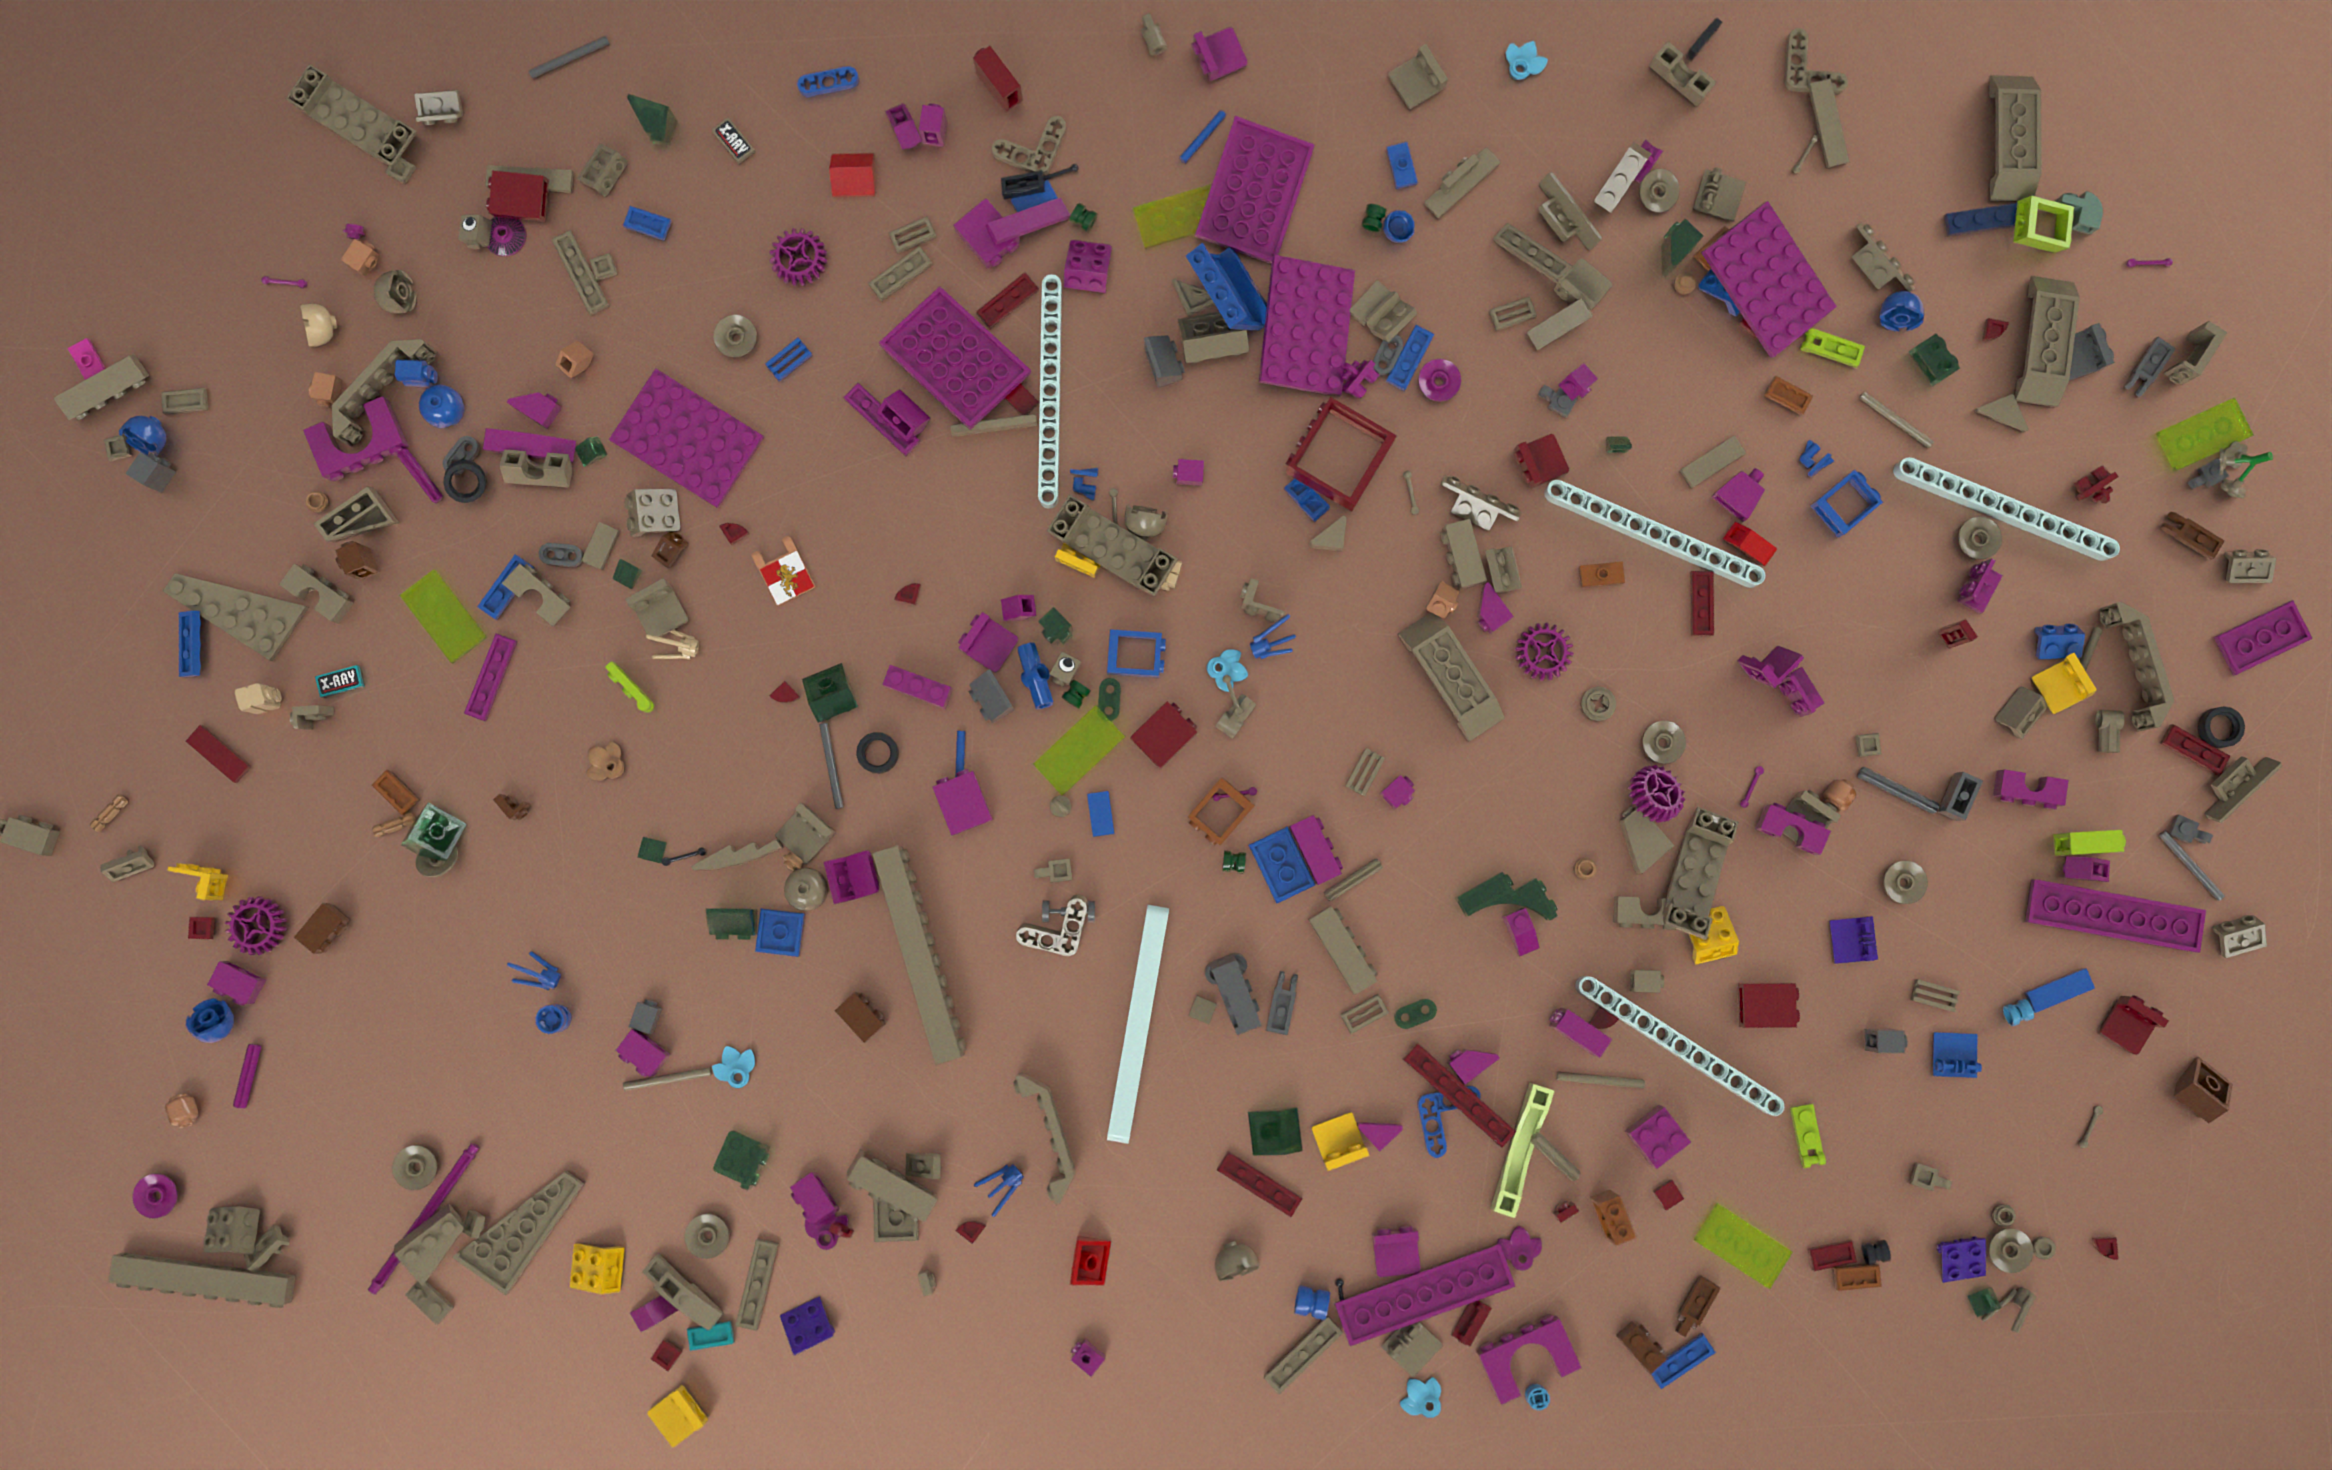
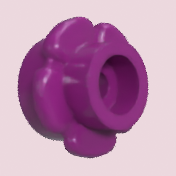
(354, 231)

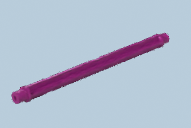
(428, 1211)

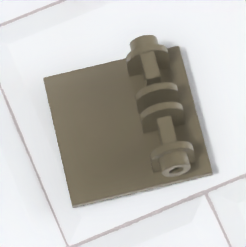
(1719, 194)
(1412, 1347)

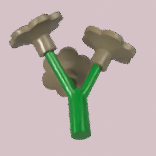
(2235, 456)

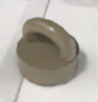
(1060, 806)

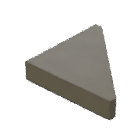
(1192, 297)
(2005, 412)

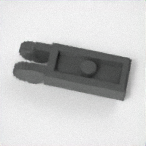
(2150, 365)
(1282, 1006)

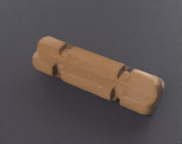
(109, 813)
(393, 825)

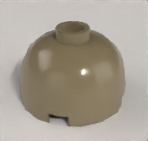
(394, 292)
(1145, 521)
(806, 889)
(1235, 1261)

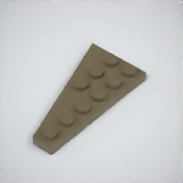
(247, 616)
(511, 1243)

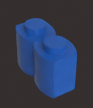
(415, 373)

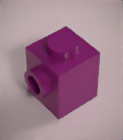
(1578, 382)
(1189, 472)
(1018, 607)
(1398, 792)
(1087, 1357)

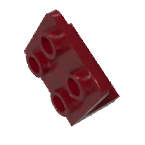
(1541, 460)
(2132, 1023)

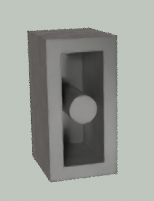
(151, 471)
(1960, 796)
(1885, 1040)

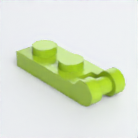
(1833, 347)
(630, 688)
(1807, 1135)

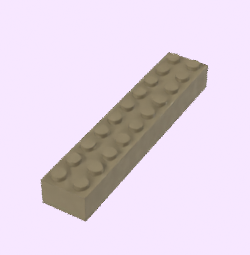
(919, 955)

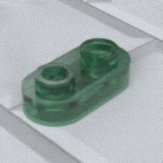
(1110, 699)
(1415, 1014)

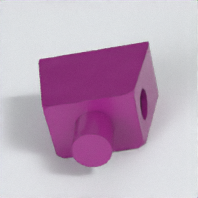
(1741, 494)

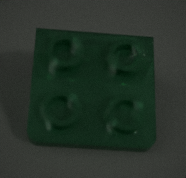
(742, 1159)

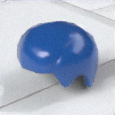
(1399, 226)

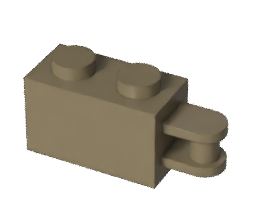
(28, 835)

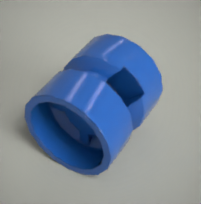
(553, 1018)
(1313, 1303)

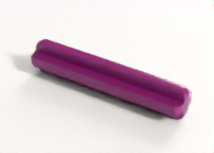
(420, 475)
(246, 1076)

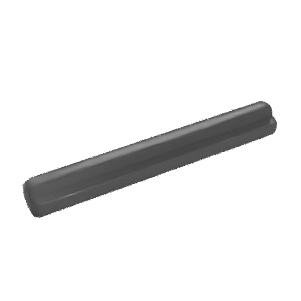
(1898, 790)

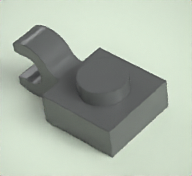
(1558, 400)
(2208, 474)
(2186, 830)

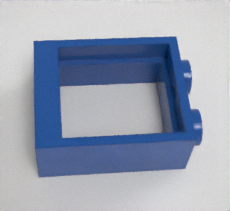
(1830, 516)
(1113, 652)

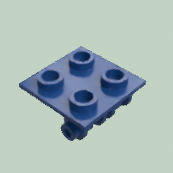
(1955, 1055)

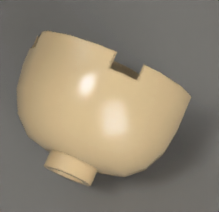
(317, 324)

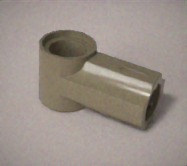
(1230, 723)
(2109, 725)

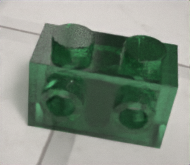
(1934, 359)
(1055, 627)

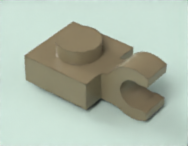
(1058, 871)
(1928, 1177)

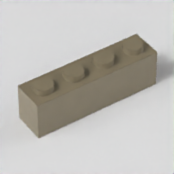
(101, 386)
(1343, 950)

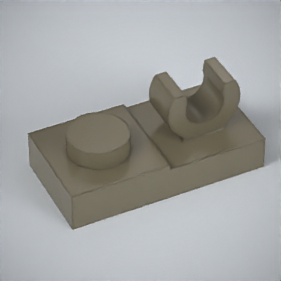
(128, 865)
(265, 1247)
(429, 1301)

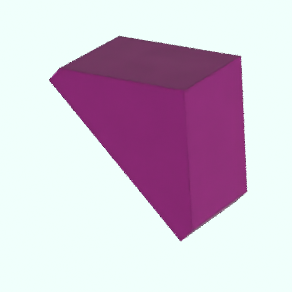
(1380, 1133)
(652, 1313)

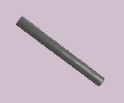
(559, 61)
(831, 766)
(2191, 865)

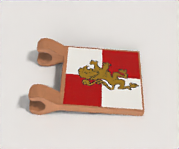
(785, 575)

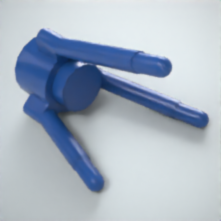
(1261, 646)
(548, 978)
(1011, 1177)

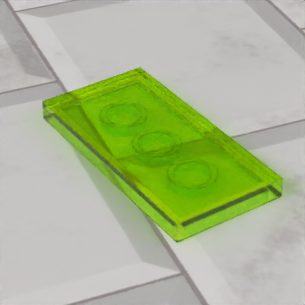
(1171, 217)
(2204, 434)
(443, 616)
(1079, 750)
(1743, 1246)

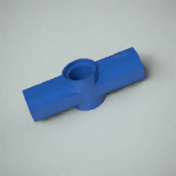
(1035, 675)

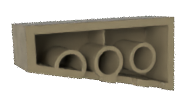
(890, 1187)

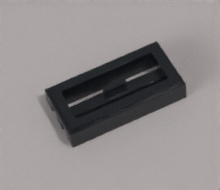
(1703, 39)
(1023, 187)

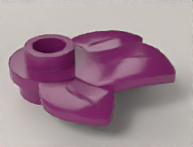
(819, 1231)
(1520, 1245)

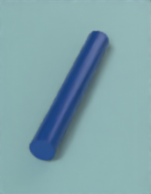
(1202, 136)
(960, 751)

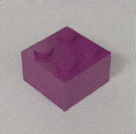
(1658, 1136)

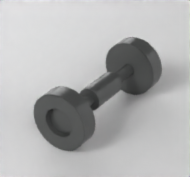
(1046, 911)

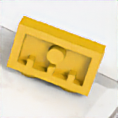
(1077, 561)
(2064, 684)
(211, 883)
(1720, 941)
(1339, 1141)
(596, 1268)
(677, 1416)

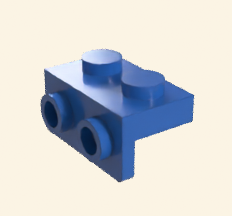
(2059, 641)

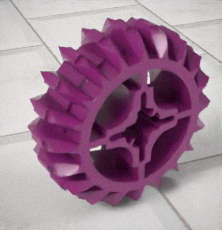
(796, 264)
(1550, 658)
(1656, 793)
(246, 940)

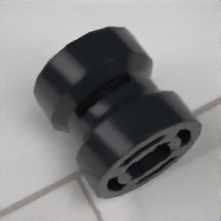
(1876, 1252)

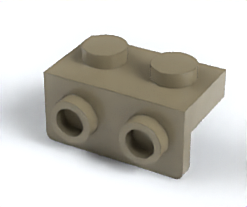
(438, 106)

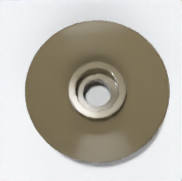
(1667, 190)
(732, 326)
(1989, 536)
(1674, 739)
(433, 867)
(1915, 882)
(404, 1169)
(696, 1239)
(2020, 1254)

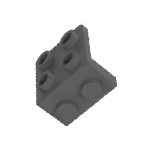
(2090, 352)

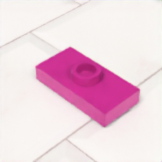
(86, 358)

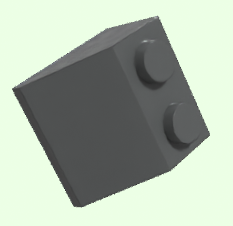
(1162, 360)
(991, 697)

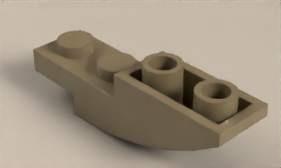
(681, 1294)

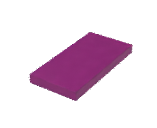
(2263, 637)

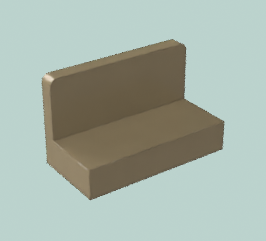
(2022, 711)

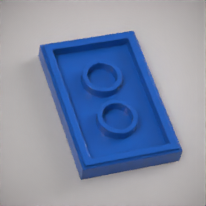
(1282, 865)

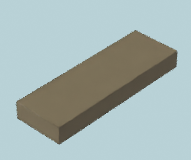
(900, 273)
(1560, 323)
(1712, 461)

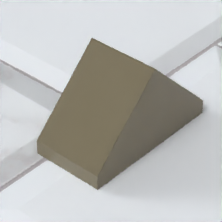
(1332, 537)

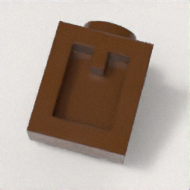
(669, 548)
(507, 805)

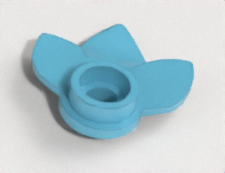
(1525, 58)
(1229, 666)
(734, 1063)
(1420, 1395)

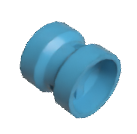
(2018, 1012)
(1537, 1392)

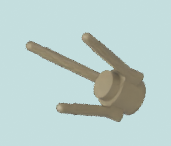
(2023, 1300)

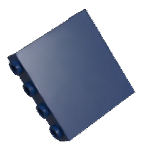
(1230, 287)

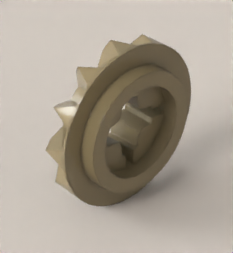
(1608, 701)

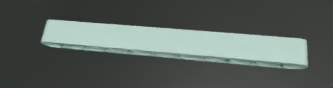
(1047, 381)
(2016, 509)
(1665, 533)
(1138, 1024)
(1689, 1049)

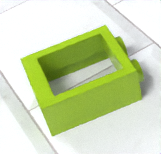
(2027, 213)
(2089, 842)

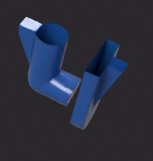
(1806, 459)
(1079, 487)

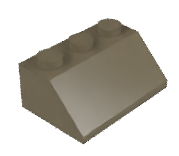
(1210, 337)

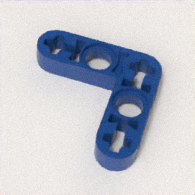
(1438, 1106)

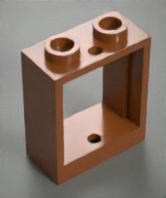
(1211, 836)
(1616, 1224)

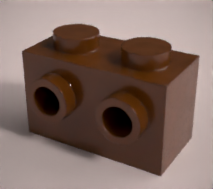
(356, 560)
(322, 929)
(860, 1016)
(1637, 1342)

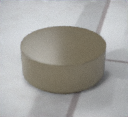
(2043, 1247)

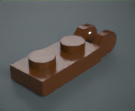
(2193, 535)

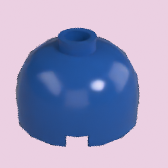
(1902, 311)
(441, 406)
(144, 434)
(210, 1021)

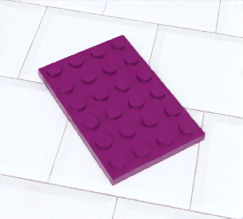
(1254, 190)
(1768, 279)
(1306, 325)
(955, 357)
(686, 438)

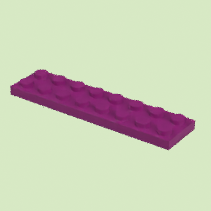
(2115, 916)
(1424, 1294)

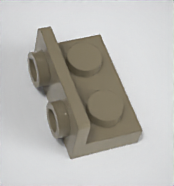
(603, 169)
(1390, 317)
(2250, 566)
(1503, 569)
(303, 716)
(2241, 935)

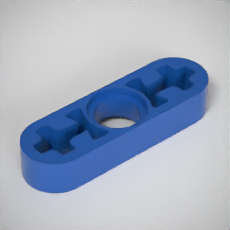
(842, 72)

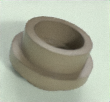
(2010, 1215)

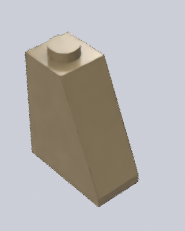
(1643, 839)

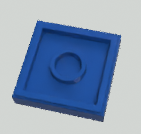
(779, 932)

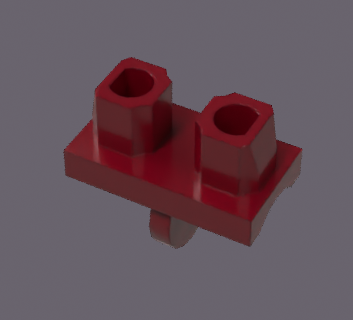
(2102, 478)

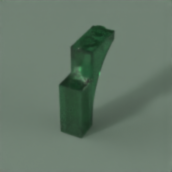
(1499, 891)

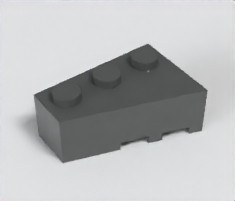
(1236, 994)

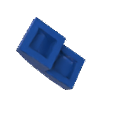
(1307, 499)

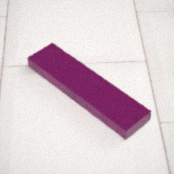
(1027, 221)
(868, 406)
(490, 677)

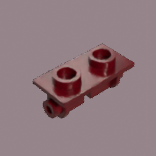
(1471, 1322)

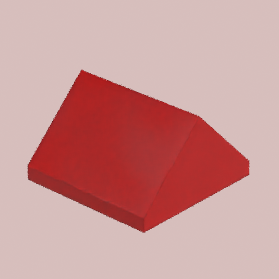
(852, 174)
(1090, 1261)

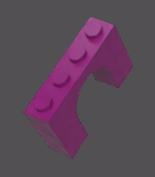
(385, 441)
(1497, 1356)

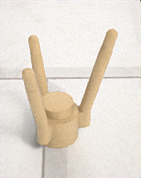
(688, 647)

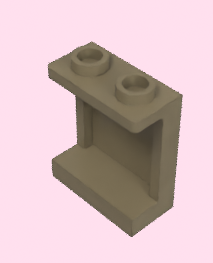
(2207, 340)

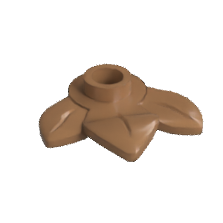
(602, 760)

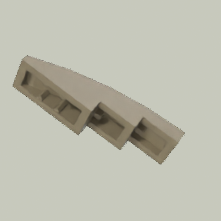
(730, 857)

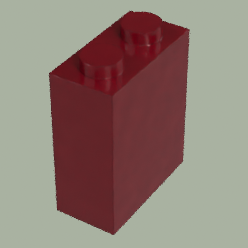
(997, 78)
(517, 196)
(1164, 734)
(1768, 1005)

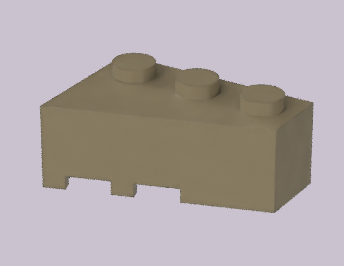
(356, 516)
(429, 1243)

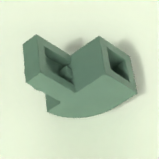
(2087, 211)

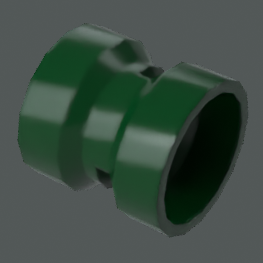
(1083, 217)
(1374, 217)
(1073, 698)
(1229, 859)

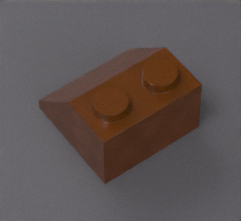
(2204, 1090)

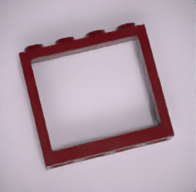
(1357, 421)

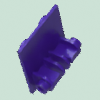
(1853, 940)
(1963, 1259)
(807, 1326)

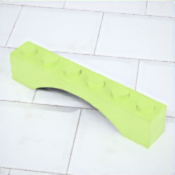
(1512, 1178)

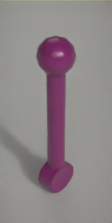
(2132, 262)
(301, 283)
(1758, 771)
(1252, 791)

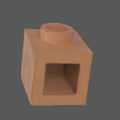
(360, 257)
(574, 359)
(325, 389)
(1443, 600)

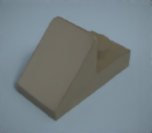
(923, 1165)

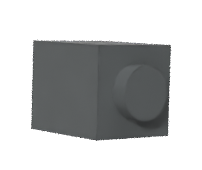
(645, 1016)

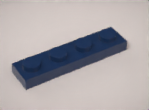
(1980, 219)

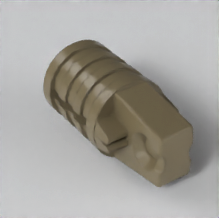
(1153, 36)

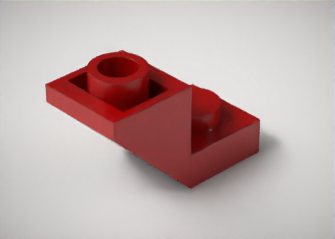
(1750, 543)

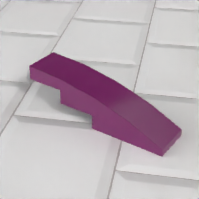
(534, 444)

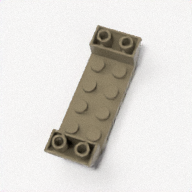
(350, 116)
(2016, 137)
(2049, 341)
(370, 382)
(1111, 546)
(2148, 663)
(1453, 674)
(1698, 872)
(1028, 1086)

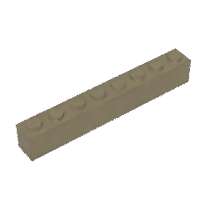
(202, 1279)

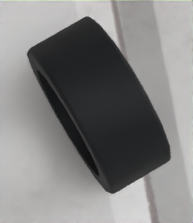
(461, 497)
(2237, 722)
(894, 752)

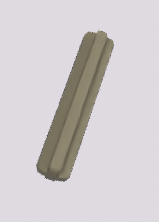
(1353, 879)
(1555, 1156)

